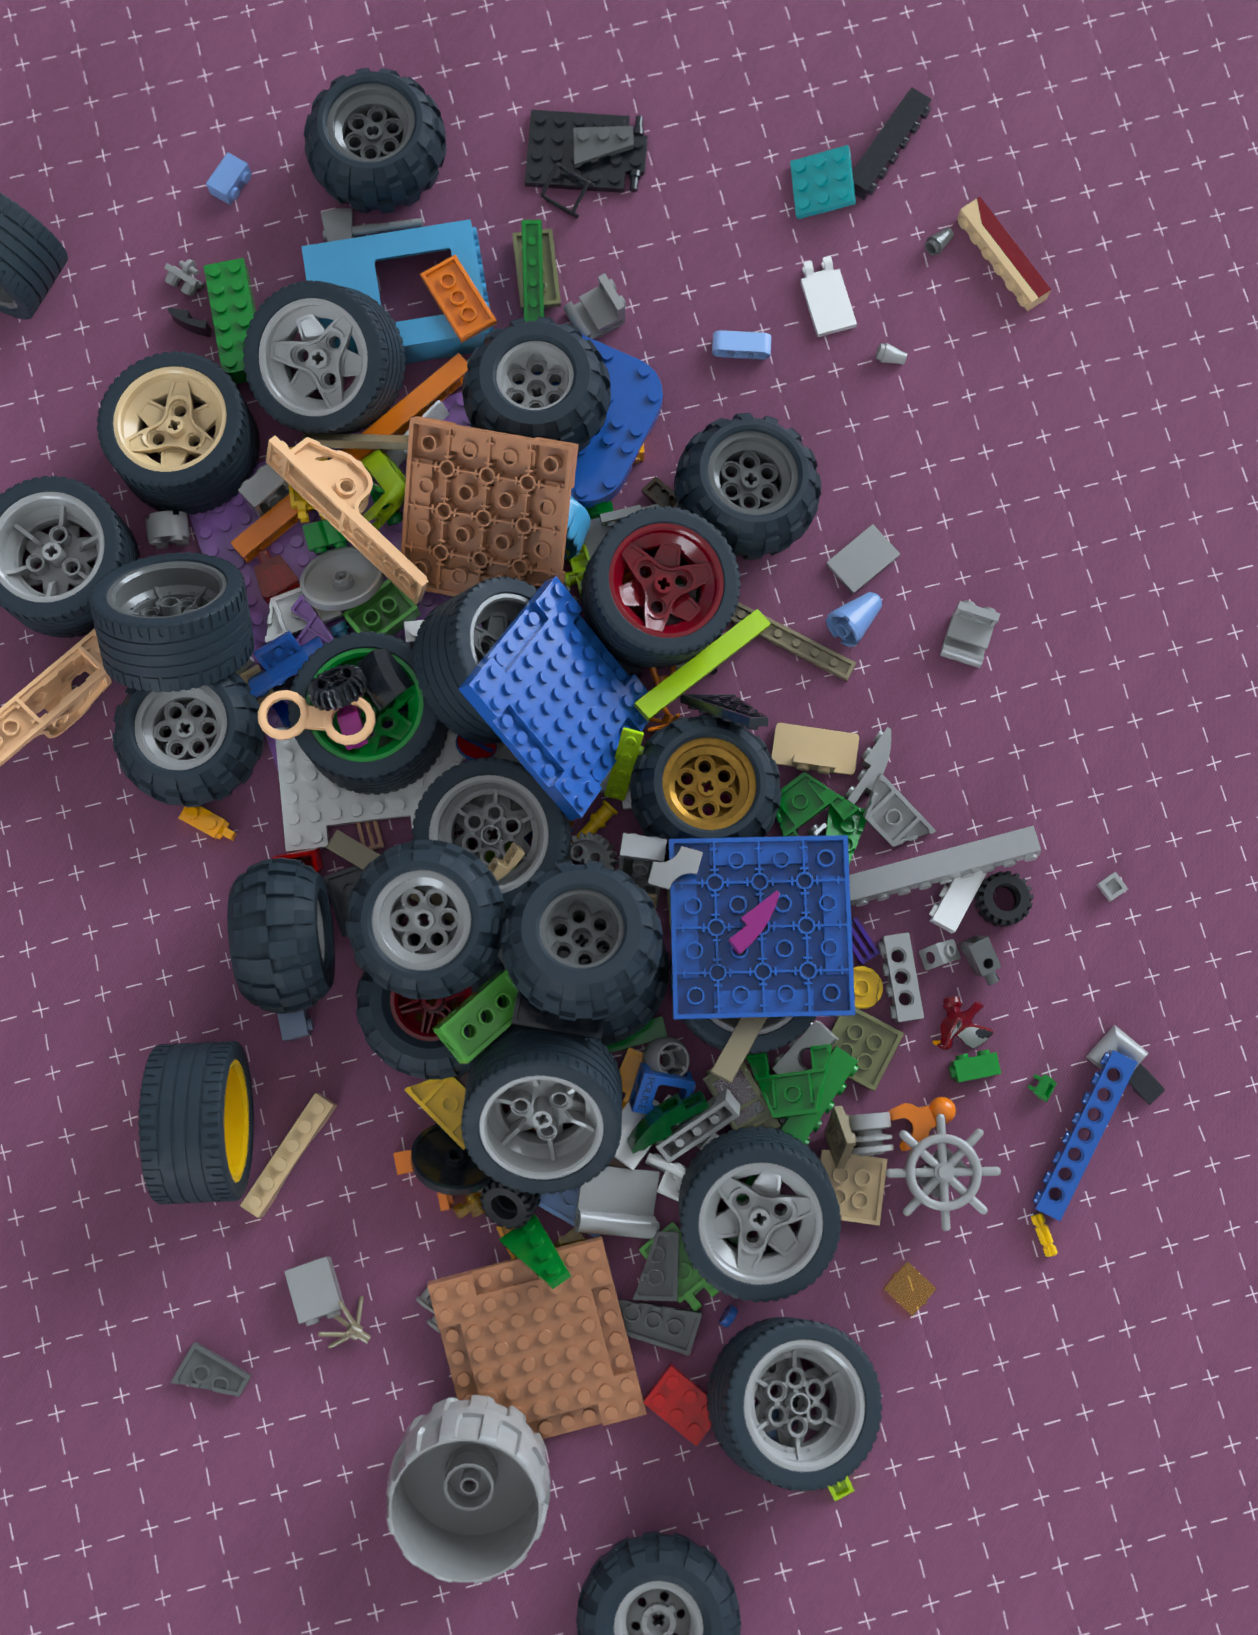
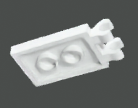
(827, 298)
(629, 1122)

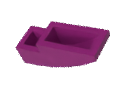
(754, 923)

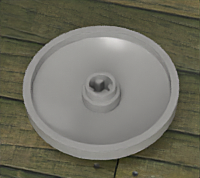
(340, 580)

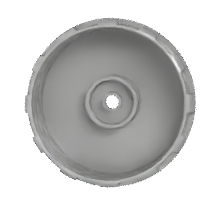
(463, 1526)

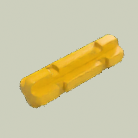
(1044, 1234)

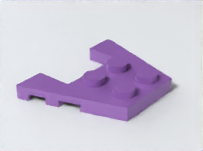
(315, 625)

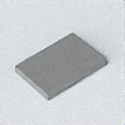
(863, 559)

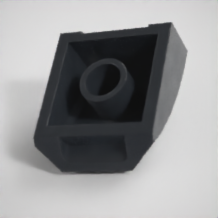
(384, 678)

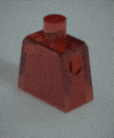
(274, 576)

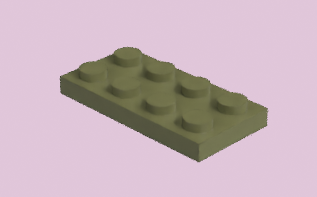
(550, 277)

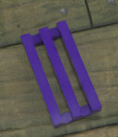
(868, 940)

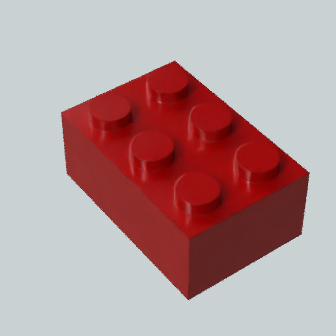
(680, 1404)

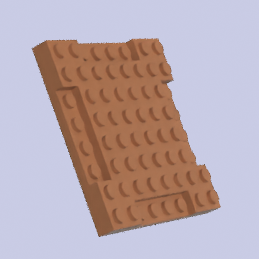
(485, 505)
(538, 1347)

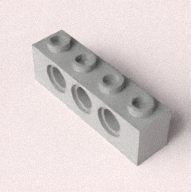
(901, 944)
(692, 1131)

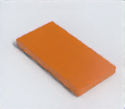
(458, 298)

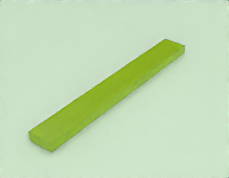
(702, 664)

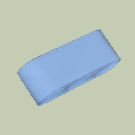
(741, 345)

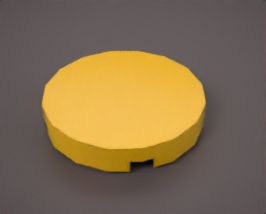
(867, 987)

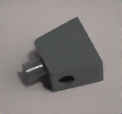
(976, 951)

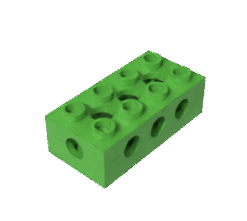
(469, 1012)

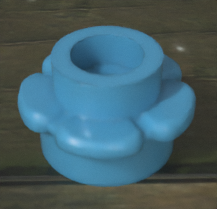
(340, 629)

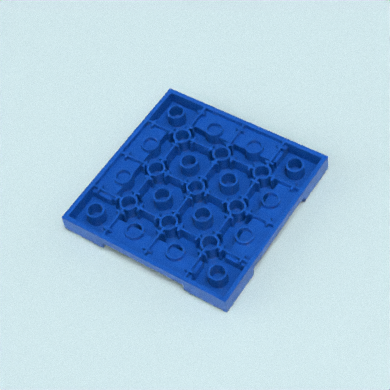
(556, 698)
(800, 957)

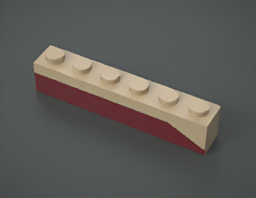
(1003, 254)

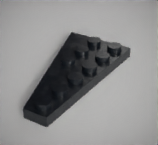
(726, 707)

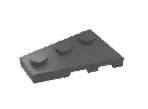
(211, 1371)

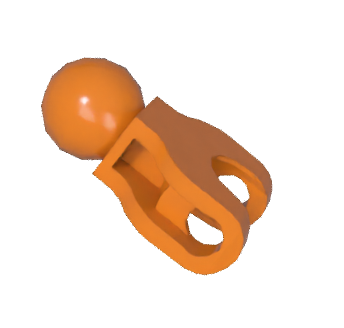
(923, 1117)

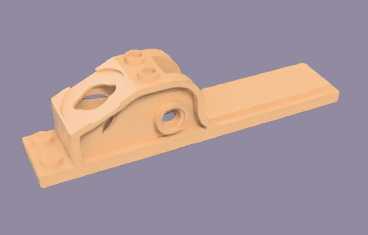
(340, 494)
(54, 693)

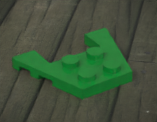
(805, 799)
(792, 1092)

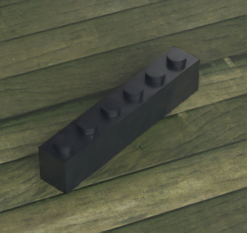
(889, 142)

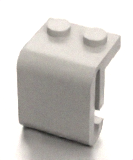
(598, 310)
(969, 633)

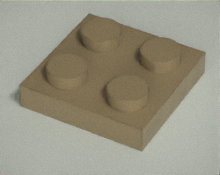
(839, 1137)

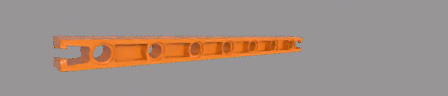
(394, 422)

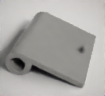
(619, 1203)

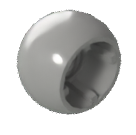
(674, 1055)

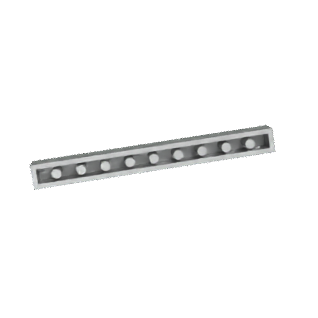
(944, 866)

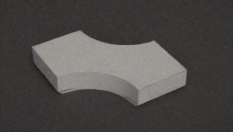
(665, 873)

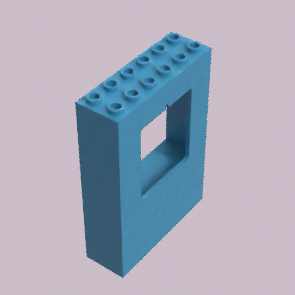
(352, 265)

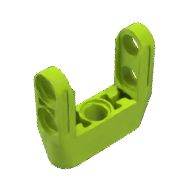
(391, 480)

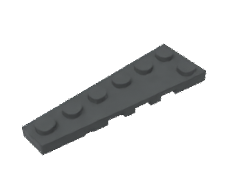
(661, 1325)

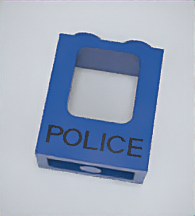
(648, 1082)

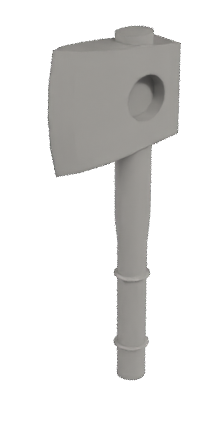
(339, 225)

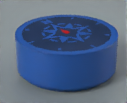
(728, 1316)

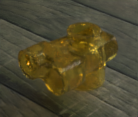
(471, 1204)

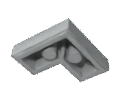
(1120, 1042)

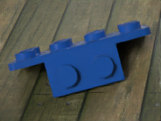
(280, 661)

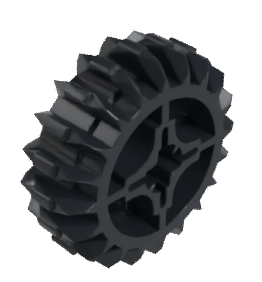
(337, 687)

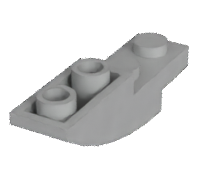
(875, 761)

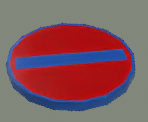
(475, 750)

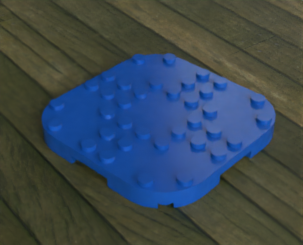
(630, 418)

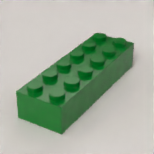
(231, 311)

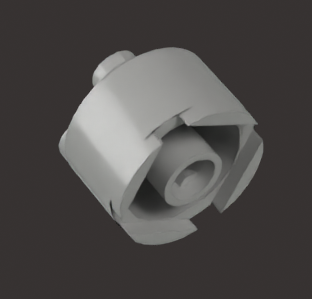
(167, 528)

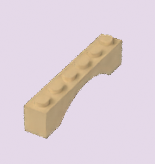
(279, 1167)

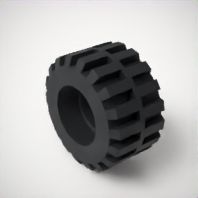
(1016, 887)
(508, 1206)

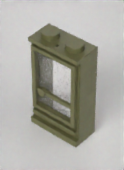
(749, 1095)

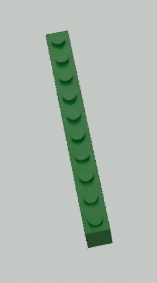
(839, 1068)

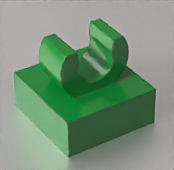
(1044, 1088)

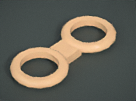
(313, 719)

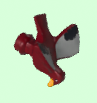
(961, 1025)

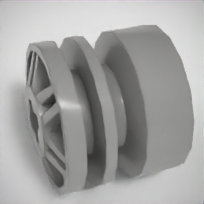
(869, 1133)

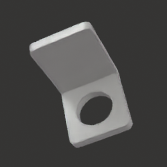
(943, 952)

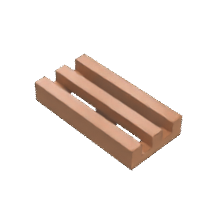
(373, 847)

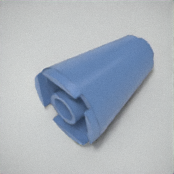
(854, 618)

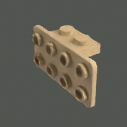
(815, 749)

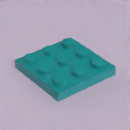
(822, 182)

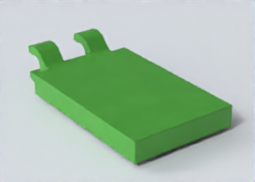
(688, 1278)

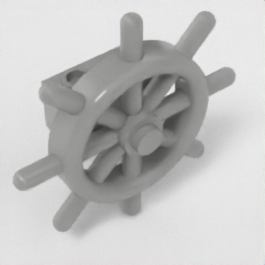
(942, 1172)

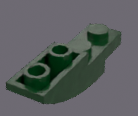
(657, 1122)

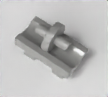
(175, 275)

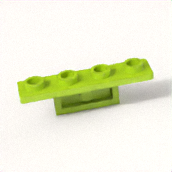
(626, 755)

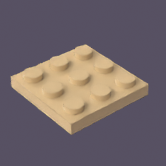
(858, 1186)

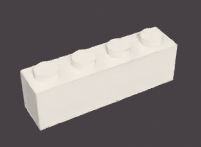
(955, 901)

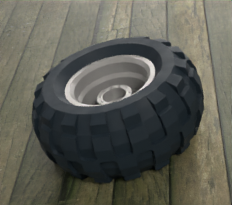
(645, 1569)

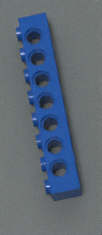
(1056, 1207)

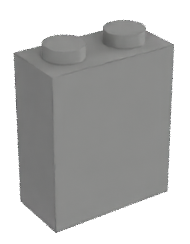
(314, 1291)

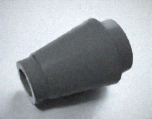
(936, 243)

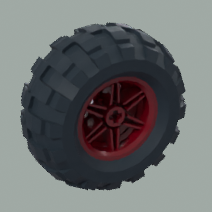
(401, 1040)

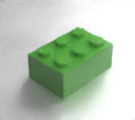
(383, 611)

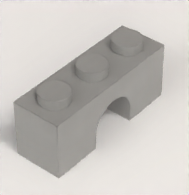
(815, 1035)

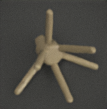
(354, 1329)

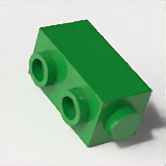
(976, 1067)

